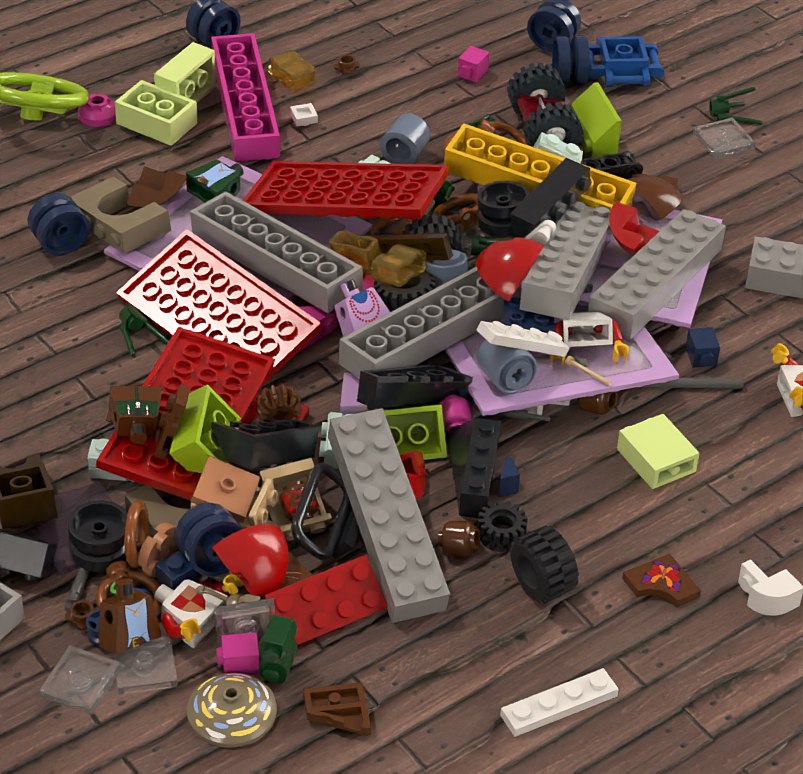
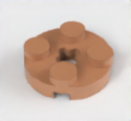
(157, 548)

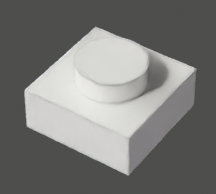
(303, 114)

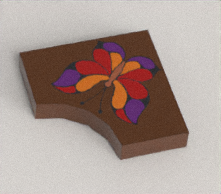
(662, 578)

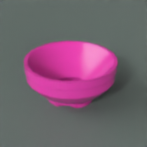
(98, 111)

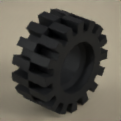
(501, 515)

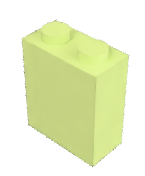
(657, 451)

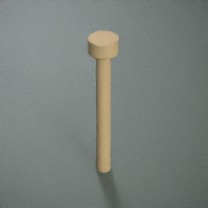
(570, 361)

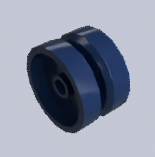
(212, 19)
(552, 20)
(571, 58)
(58, 224)
(200, 531)

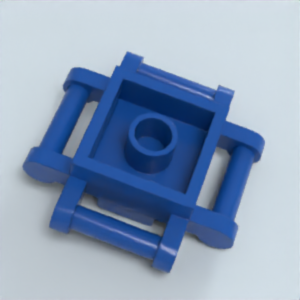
(624, 60)

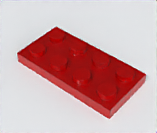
(330, 599)

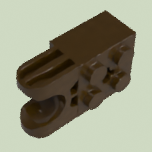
(26, 494)

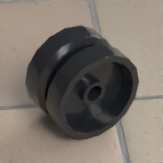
(496, 204)
(97, 535)

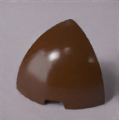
(155, 187)
(657, 195)

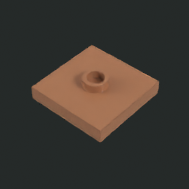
(226, 486)

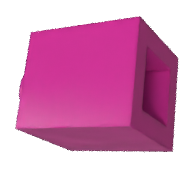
(473, 64)
(239, 653)

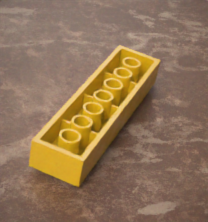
(493, 158)

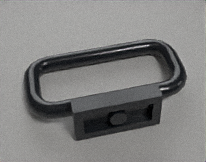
(345, 527)

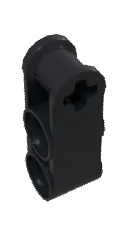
(617, 164)

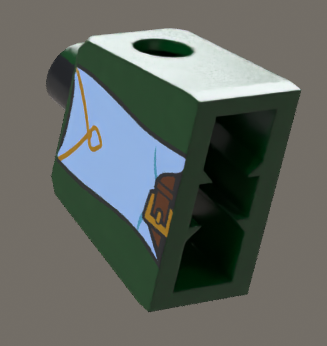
(214, 179)

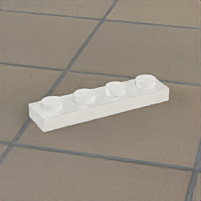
(520, 338)
(559, 702)

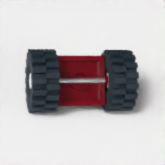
(537, 98)

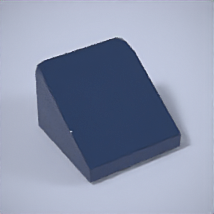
(509, 478)

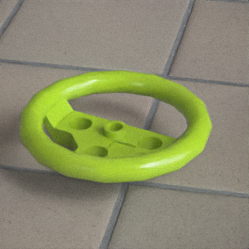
(40, 96)

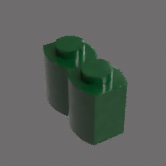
(278, 649)

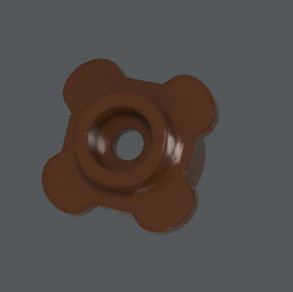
(346, 64)
(79, 612)

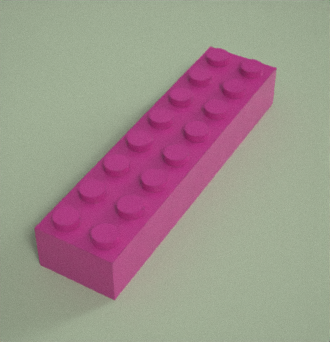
(245, 98)

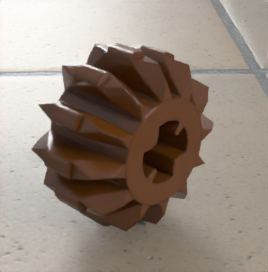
(279, 403)

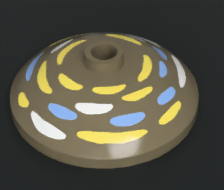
(231, 710)

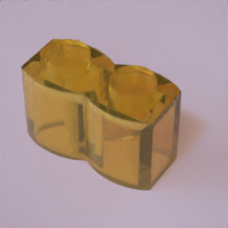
(292, 70)
(356, 248)
(398, 265)

